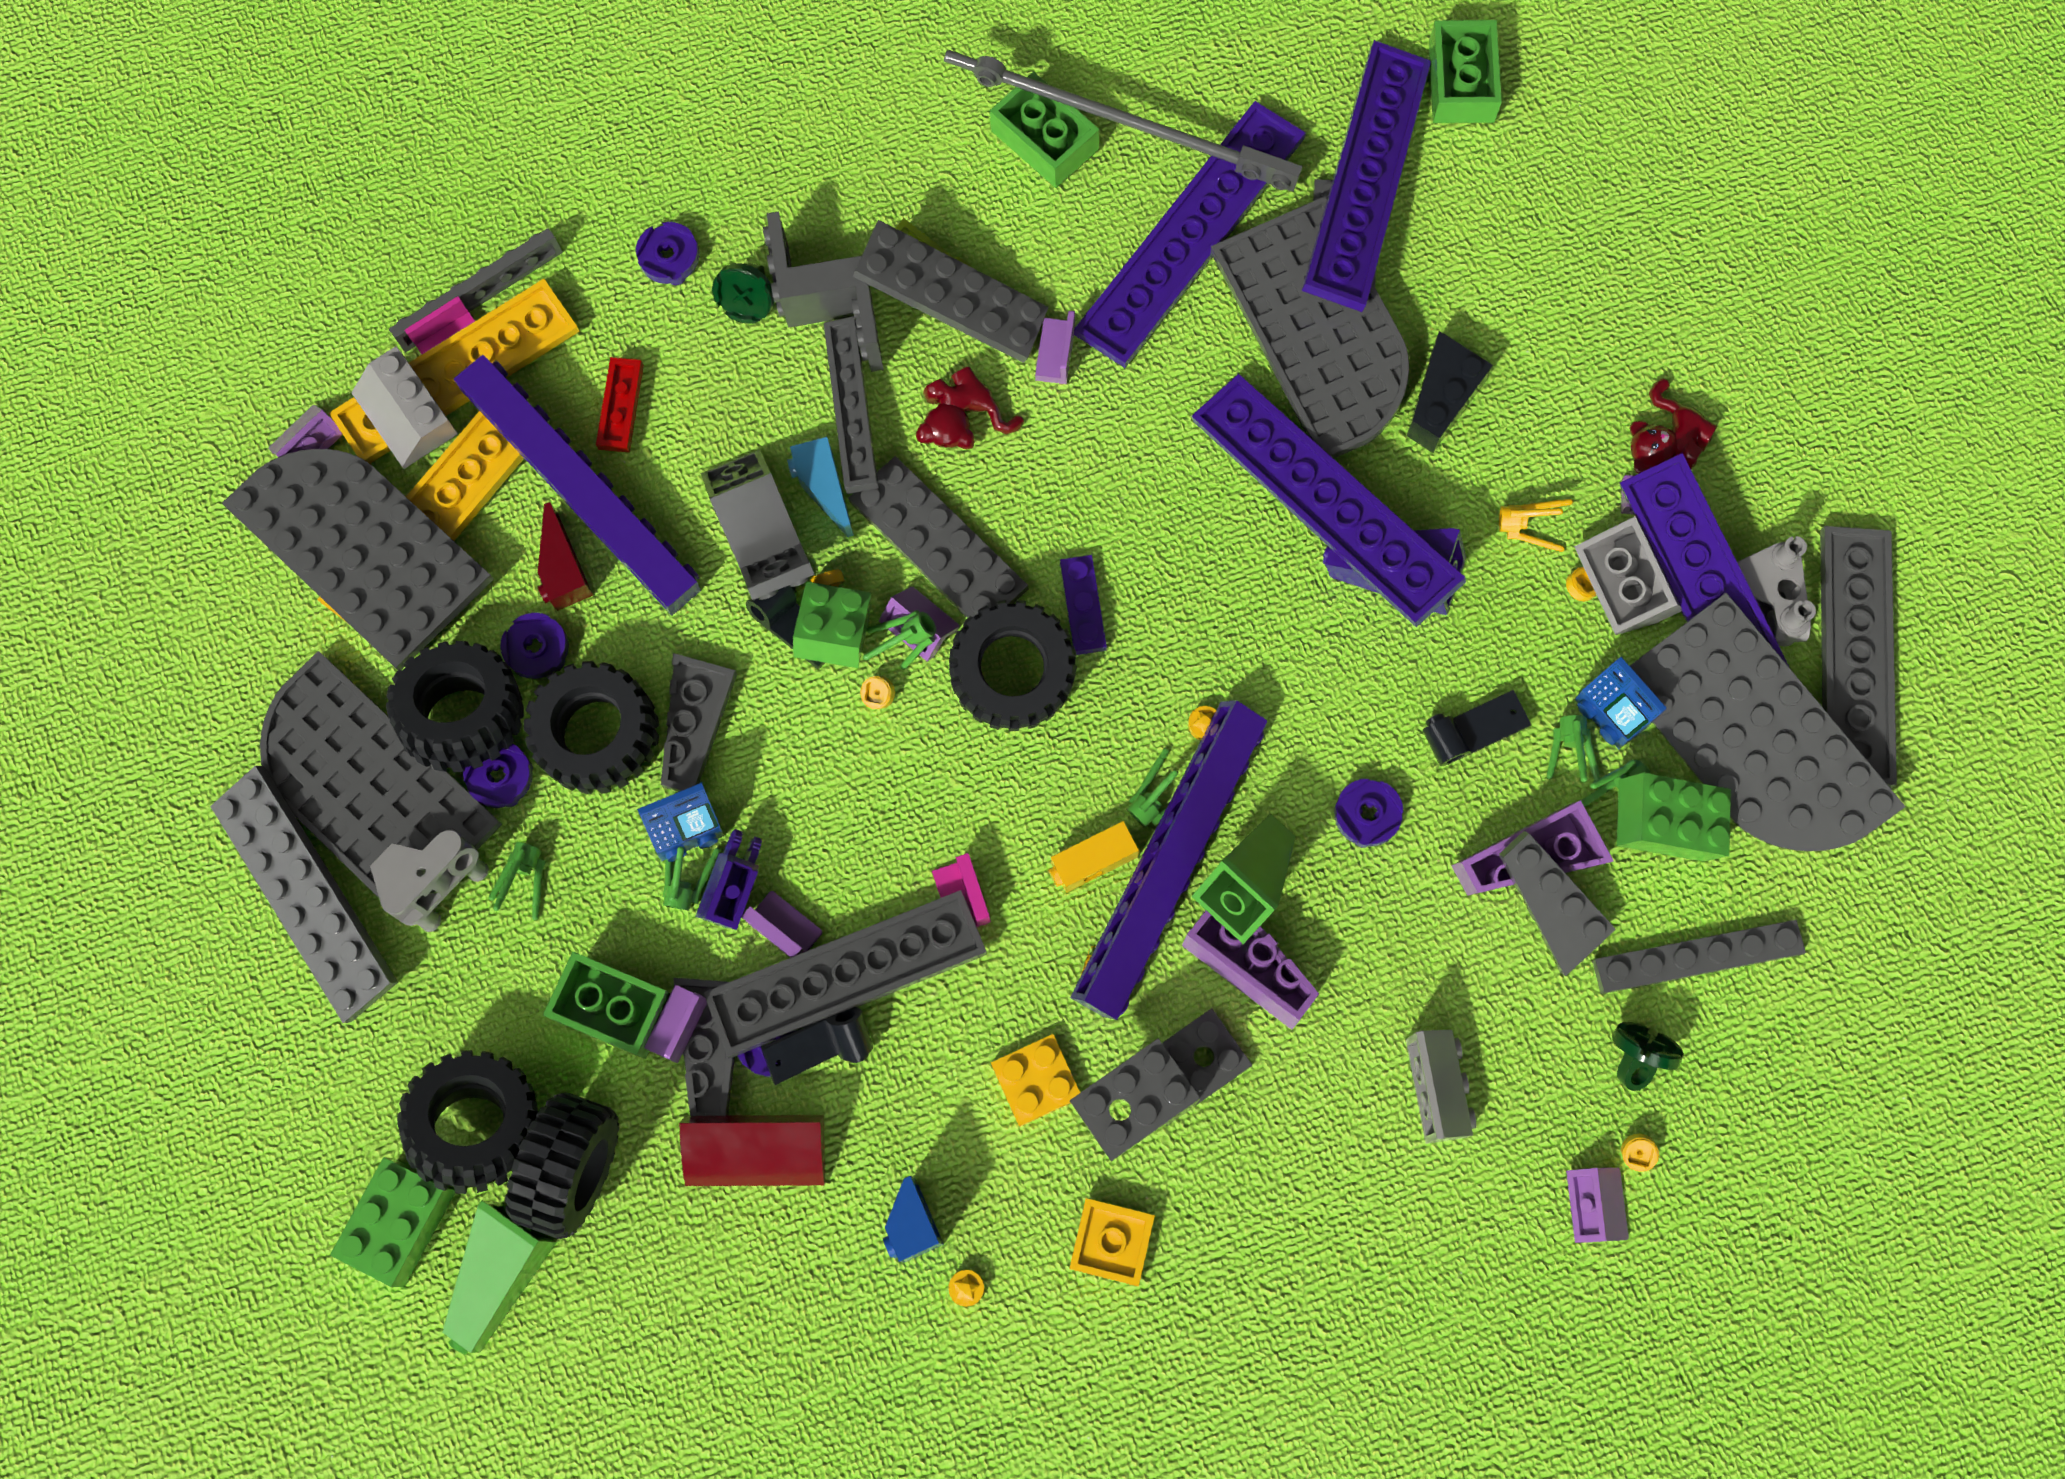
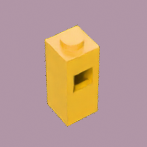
(1093, 857)

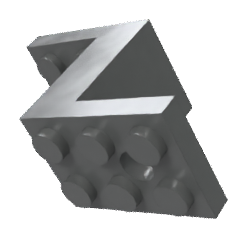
(821, 292)
(757, 525)
(1160, 1084)

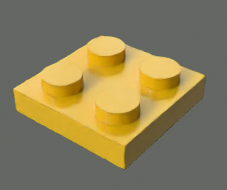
(1036, 1080)
(1112, 1242)

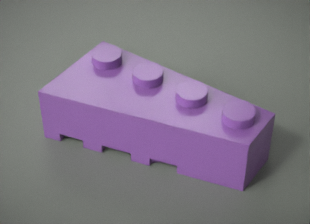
(1564, 835)
(1254, 968)

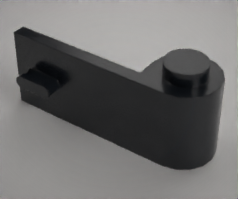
(779, 615)
(1475, 729)
(815, 1043)

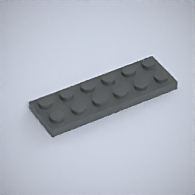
(950, 291)
(937, 541)

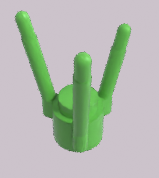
(917, 629)
(1575, 735)
(1612, 779)
(1146, 807)
(521, 861)
(678, 893)

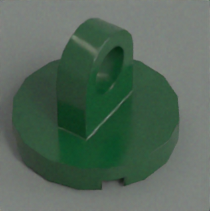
(743, 292)
(1643, 1052)

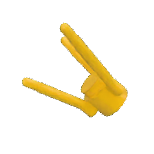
(1515, 517)

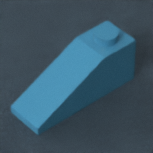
(819, 478)

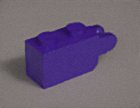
(730, 883)

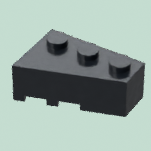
(1446, 391)

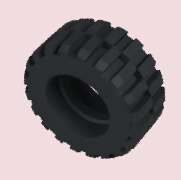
(1021, 622)
(443, 672)
(568, 694)
(458, 1080)
(562, 1165)

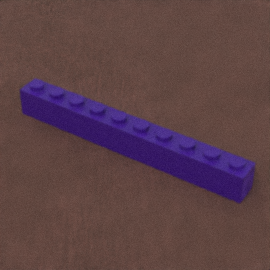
(578, 485)
(1169, 860)

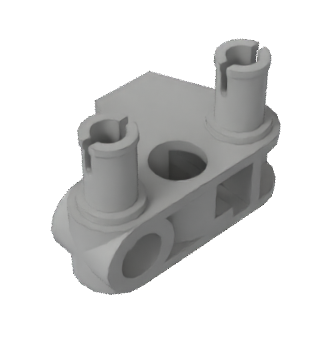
(1780, 589)
(409, 875)

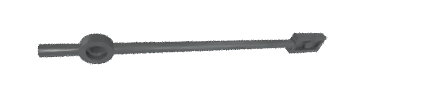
(1249, 162)

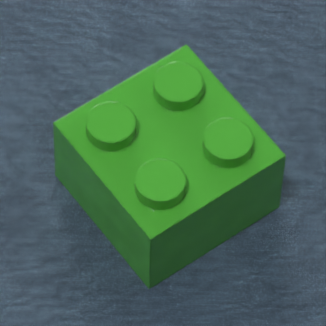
(832, 624)

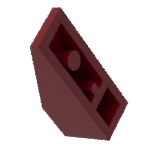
(558, 565)

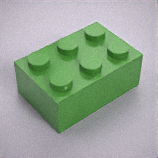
(1464, 71)
(1044, 133)
(1673, 817)
(606, 1004)
(392, 1223)

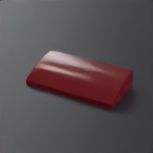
(753, 1150)

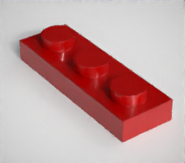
(619, 404)

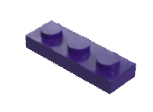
(1083, 604)

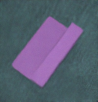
(1055, 349)
(310, 431)
(911, 600)
(782, 925)
(676, 1023)
(1597, 1205)

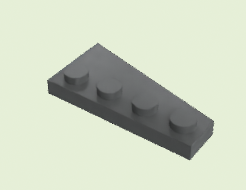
(695, 712)
(1560, 909)
(706, 1062)

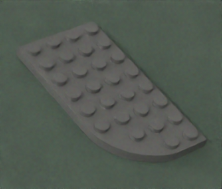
(1333, 362)
(360, 547)
(1762, 734)
(352, 776)

